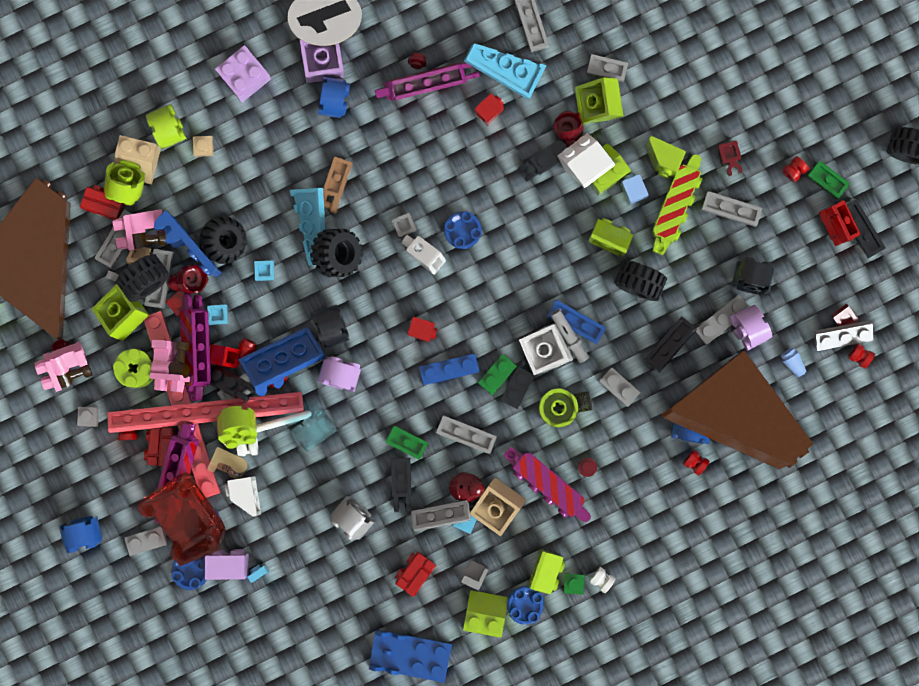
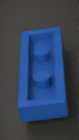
(579, 323)
(449, 369)

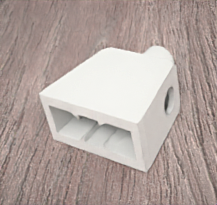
(428, 256)

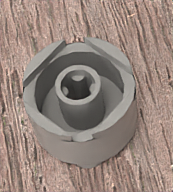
(352, 518)

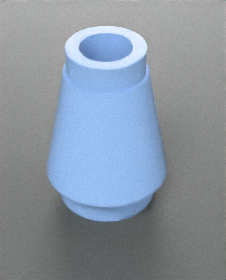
(793, 361)

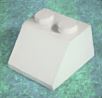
(585, 160)
(545, 349)
(244, 494)

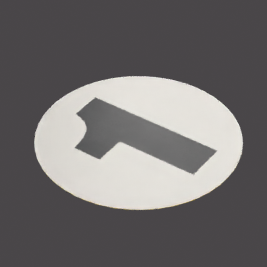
(324, 20)

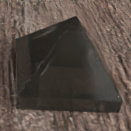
(584, 401)

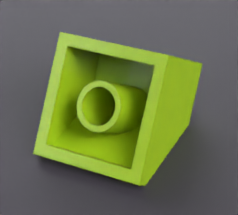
(599, 100)
(664, 157)
(614, 174)
(610, 237)
(118, 314)
(546, 572)
(485, 613)

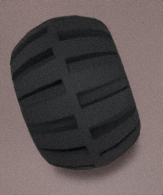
(233, 240)

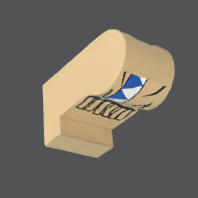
(228, 462)

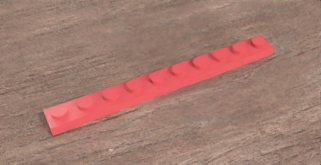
(201, 412)
(204, 478)

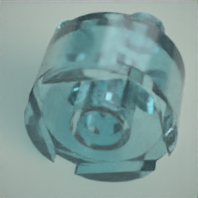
(314, 430)

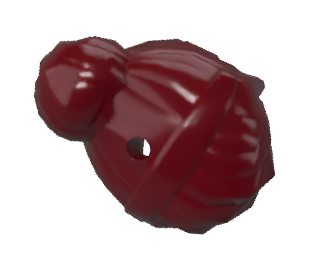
(571, 122)
(195, 284)
(471, 490)

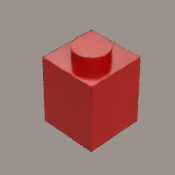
(489, 108)
(422, 329)
(224, 356)

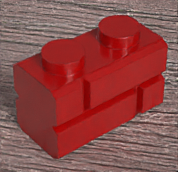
(96, 202)
(839, 223)
(158, 445)
(415, 573)

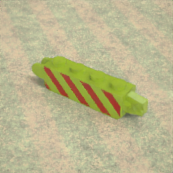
(675, 205)

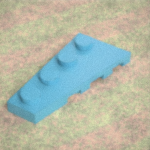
(512, 72)
(311, 215)

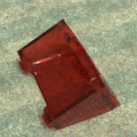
(185, 518)

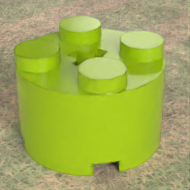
(165, 126)
(124, 182)
(123, 368)
(563, 398)
(236, 426)

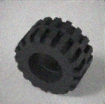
(904, 145)
(324, 252)
(142, 277)
(640, 280)

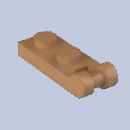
(336, 182)

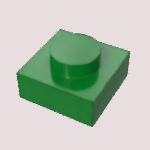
(574, 583)

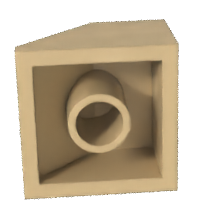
(139, 152)
(497, 506)

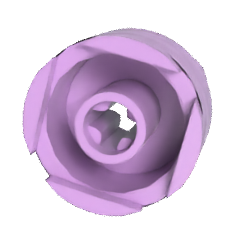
(750, 327)
(339, 374)

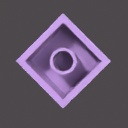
(321, 61)
(243, 73)
(227, 565)

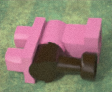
(135, 230)
(59, 364)
(169, 366)

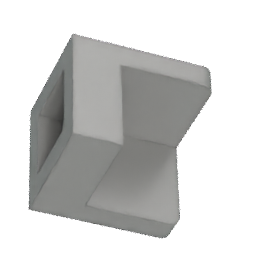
(474, 575)

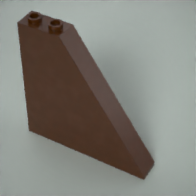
(36, 256)
(742, 413)

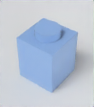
(633, 188)

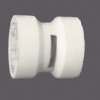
(242, 450)
(602, 580)

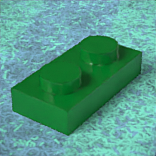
(828, 180)
(497, 374)
(406, 442)

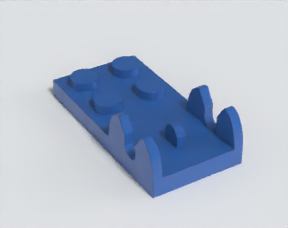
(178, 236)
(281, 359)
(410, 655)

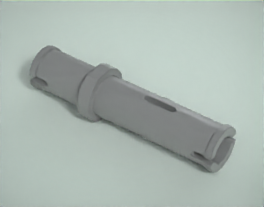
(573, 342)

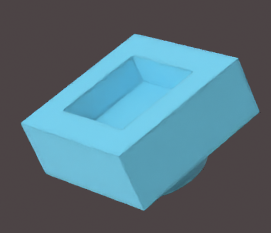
(264, 270)
(218, 314)
(466, 526)
(257, 572)

